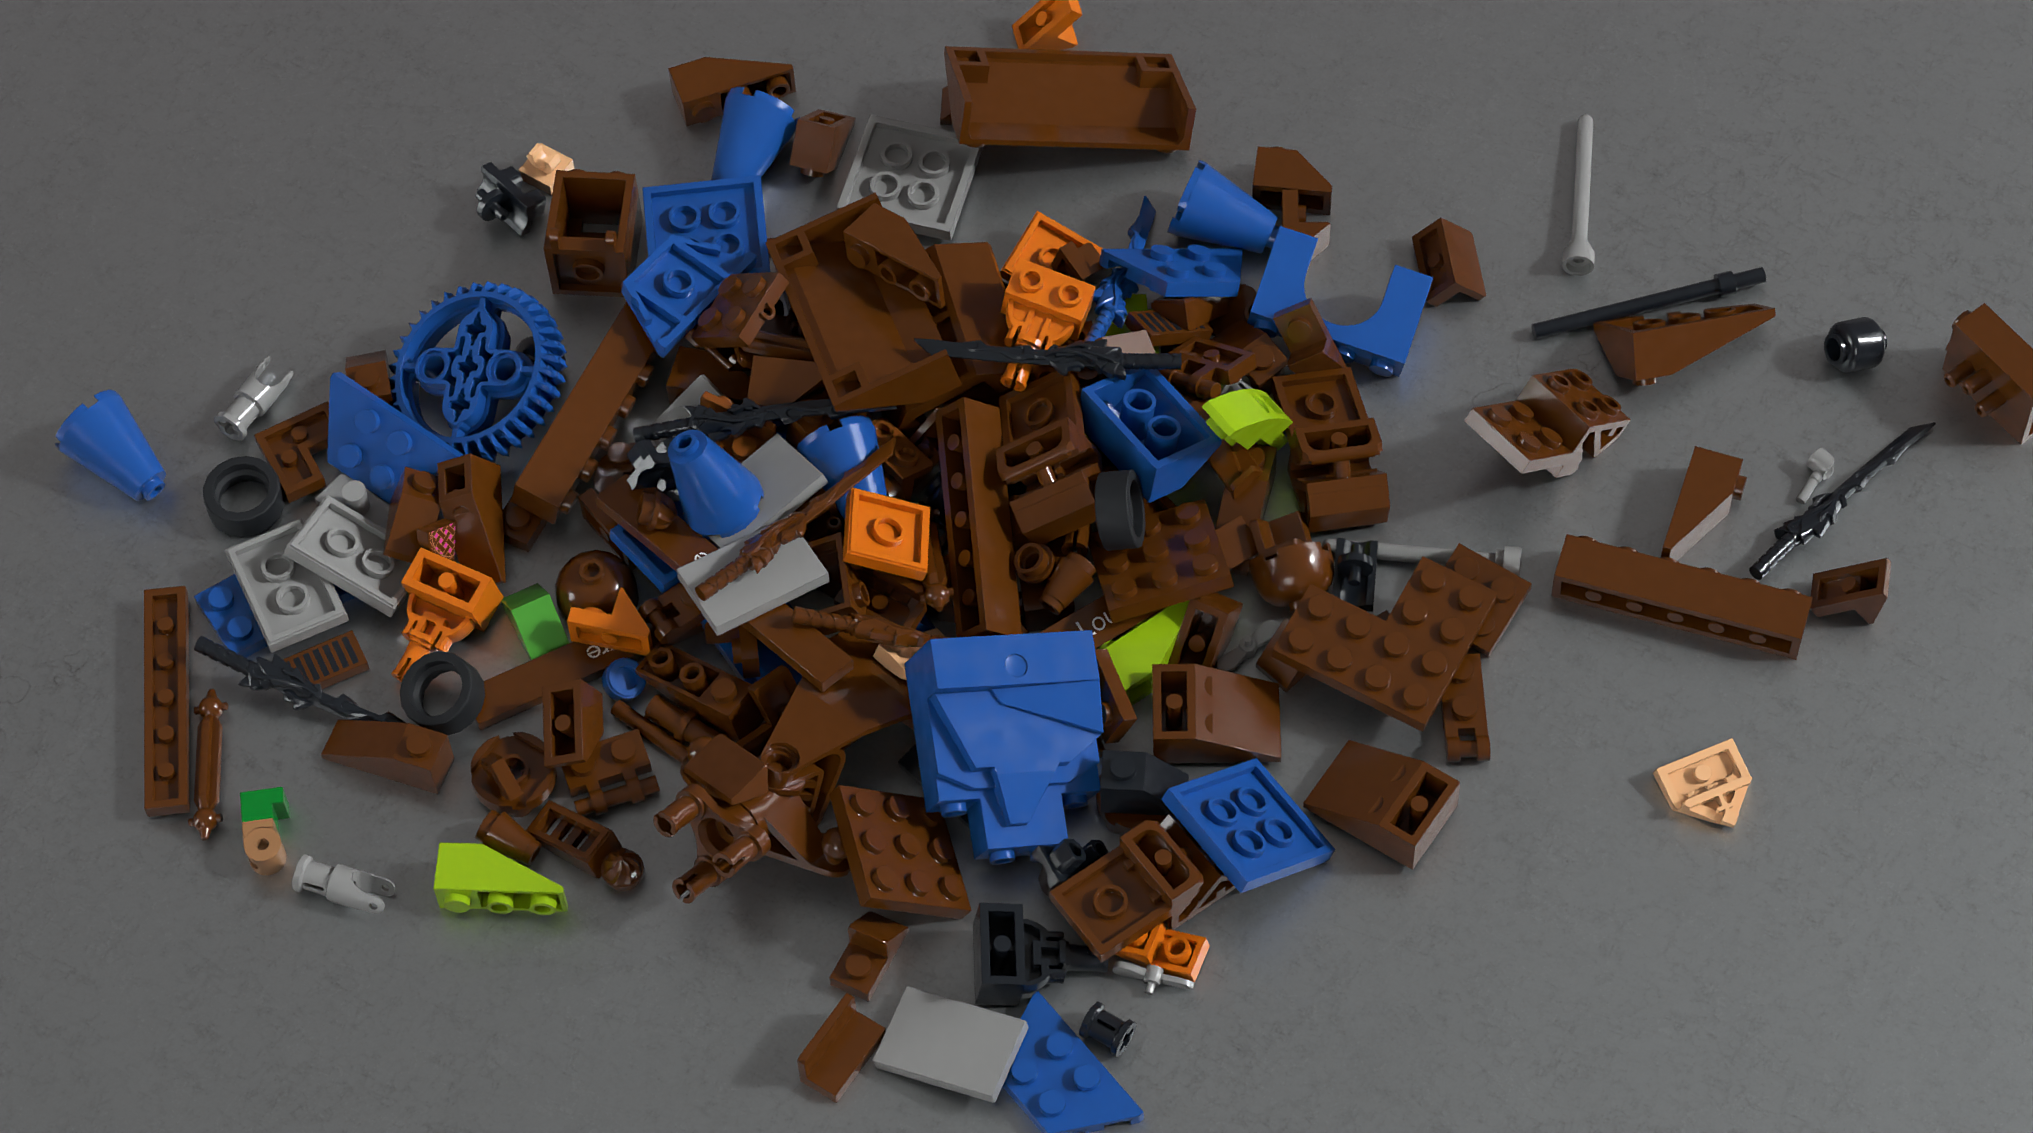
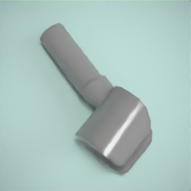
(1822, 466)

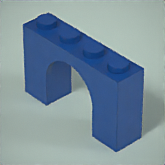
(1377, 342)

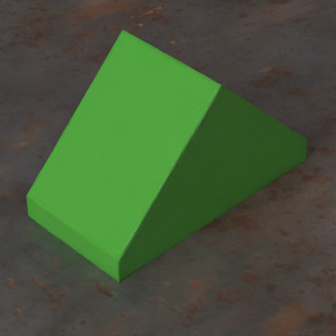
(535, 620)

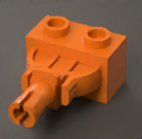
(1042, 310)
(443, 606)

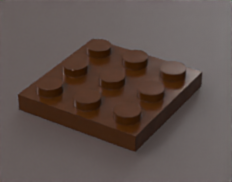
(1173, 565)
(899, 853)

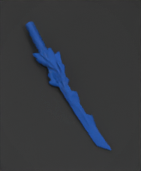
(1116, 288)

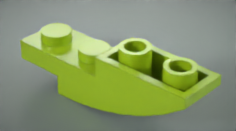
(1247, 418)

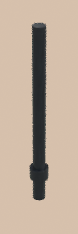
(1723, 284)

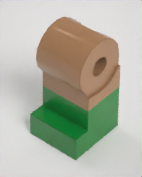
(261, 829)

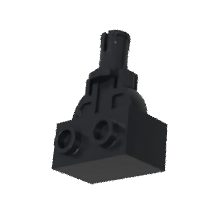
(1021, 955)

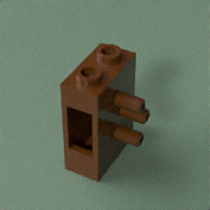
(1993, 369)

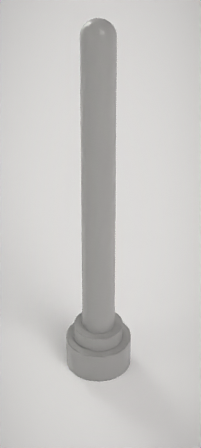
(1578, 255)
(1508, 558)

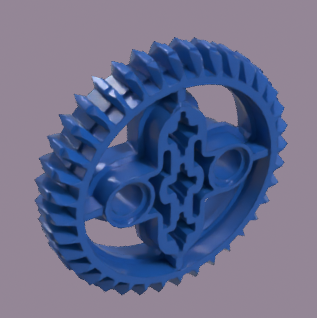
(480, 368)

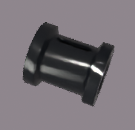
(1107, 1029)

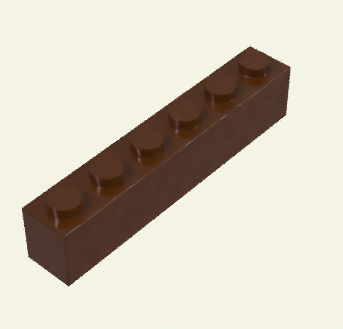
(587, 420)
(977, 520)
(1681, 596)

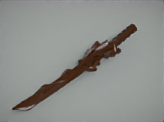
(763, 546)
(863, 627)

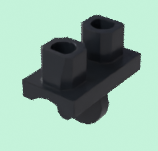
(503, 199)
(652, 467)
(1355, 572)
(1065, 861)

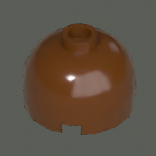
(1290, 572)
(594, 581)

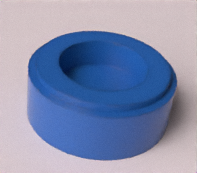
(621, 680)

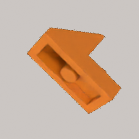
(1048, 25)
(620, 631)

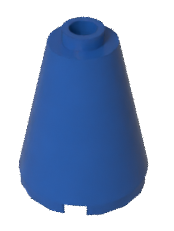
(751, 134)
(1222, 213)
(112, 446)
(842, 450)
(712, 486)

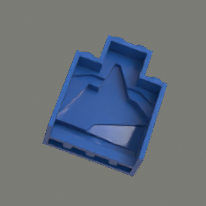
(1007, 734)

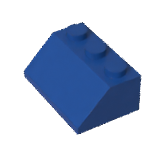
(1147, 429)

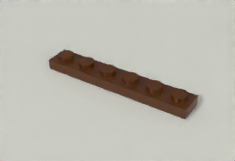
(166, 701)

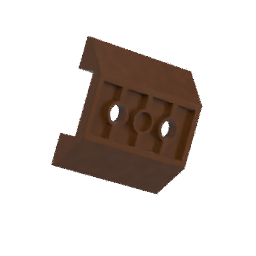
(970, 313)

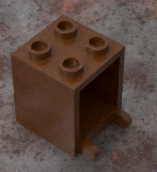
(591, 260)

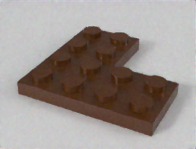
(1393, 663)

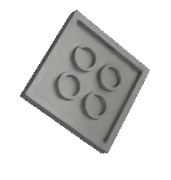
(914, 173)

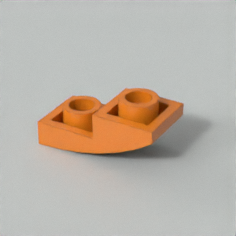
(1172, 950)

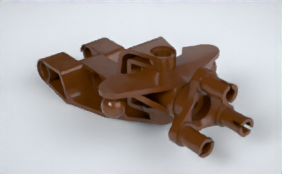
(803, 769)

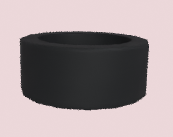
(242, 470)
(1119, 510)
(420, 676)

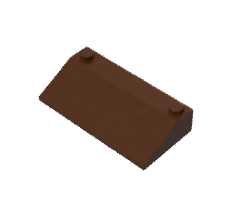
(1068, 99)
(857, 321)

